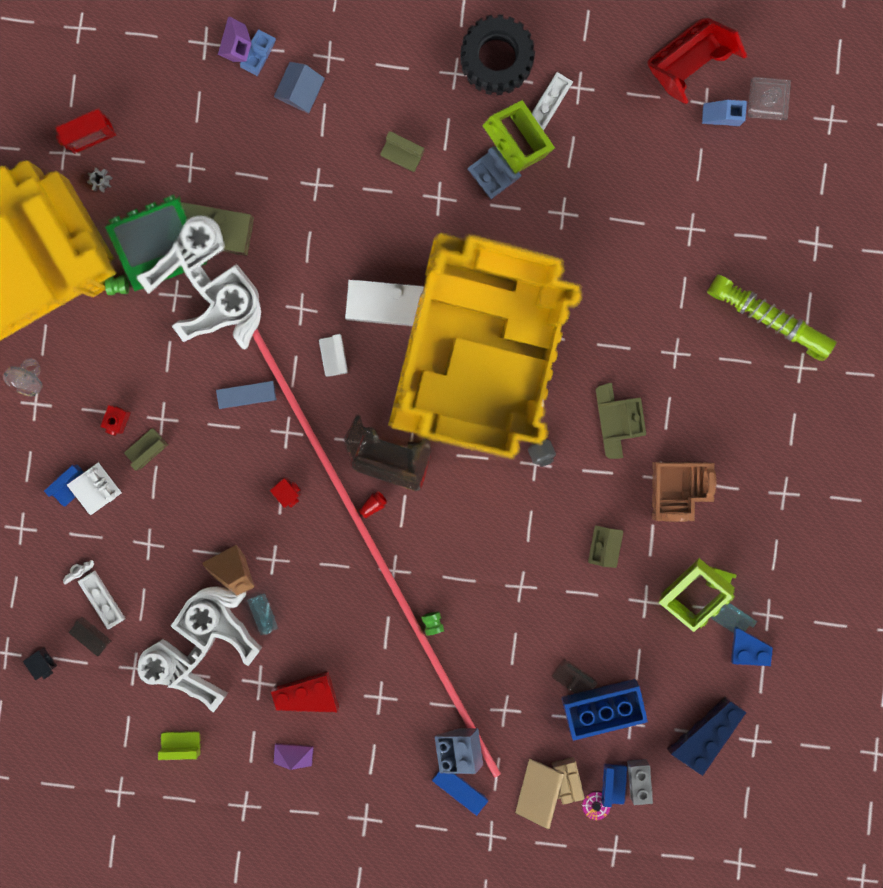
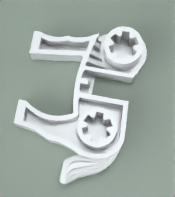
(230, 294)
(200, 621)

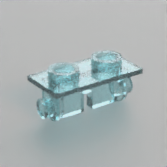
(262, 614)

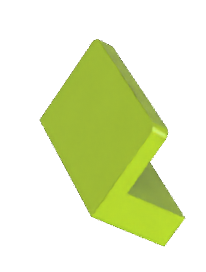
(179, 745)

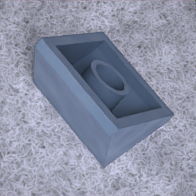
(299, 86)

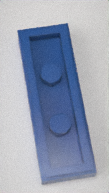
(461, 791)

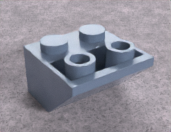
(459, 751)

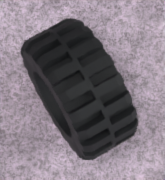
(506, 31)

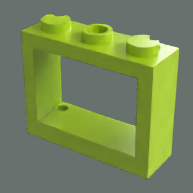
(529, 128)
(691, 620)

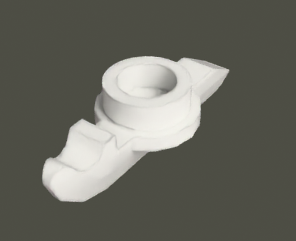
(77, 571)

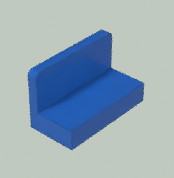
(59, 487)
(614, 784)

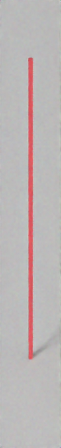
(372, 547)

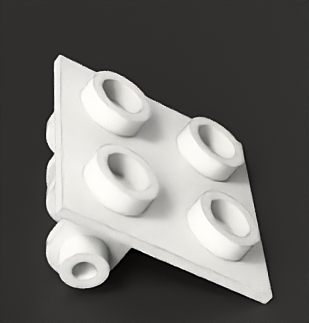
(94, 488)

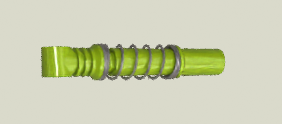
(796, 330)

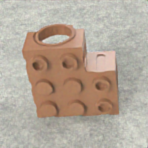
(678, 488)

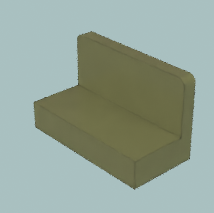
(402, 151)
(145, 449)
(605, 546)

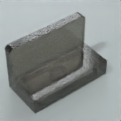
(89, 636)

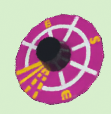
(593, 806)

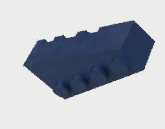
(708, 736)

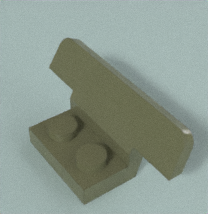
(618, 420)

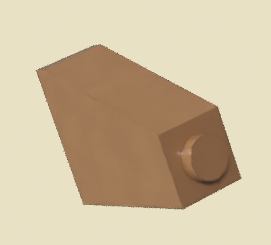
(231, 570)

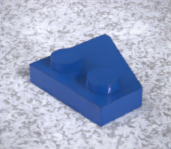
(750, 650)

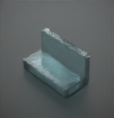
(733, 617)

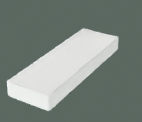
(551, 99)
(101, 600)

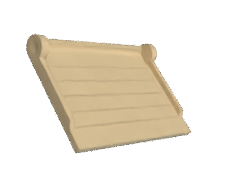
(539, 793)

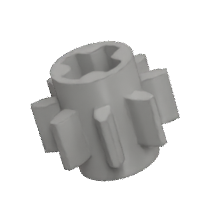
(94, 177)

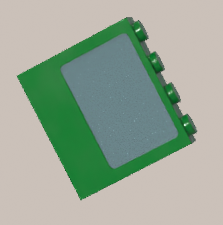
(147, 237)

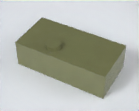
(234, 226)

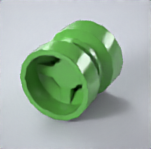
(117, 285)
(432, 623)

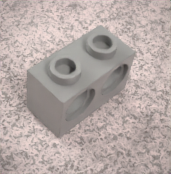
(640, 782)

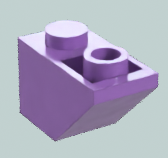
(235, 41)

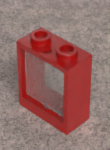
(85, 131)

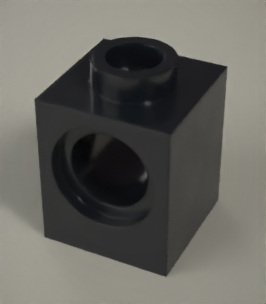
(40, 664)

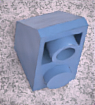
(724, 112)

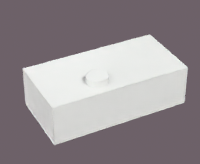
(382, 302)

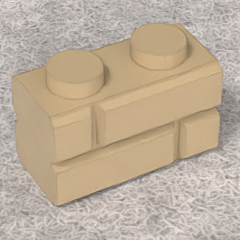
(571, 785)

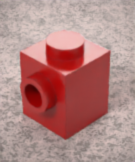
(115, 420)
(286, 493)

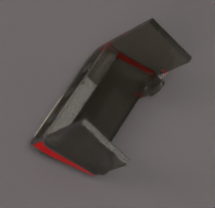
(386, 460)

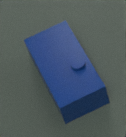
(604, 709)

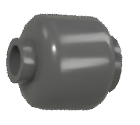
(543, 453)

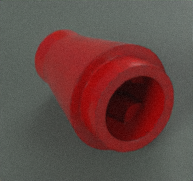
(373, 504)

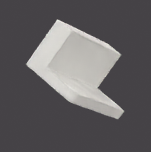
(333, 355)

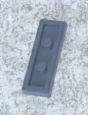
(246, 395)

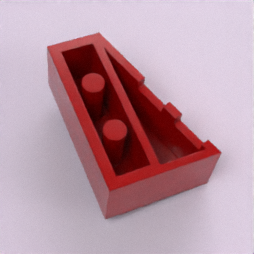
(306, 694)

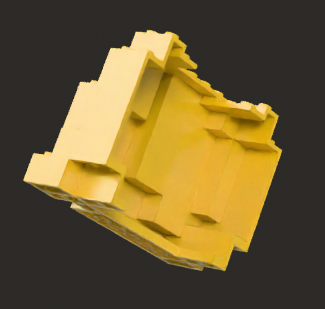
(45, 246)
(482, 345)

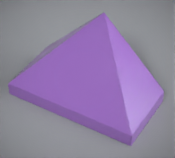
(293, 756)

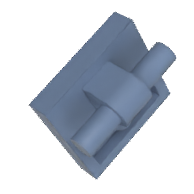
(493, 173)

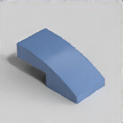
(259, 51)

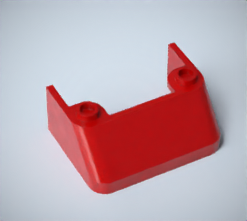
(691, 51)

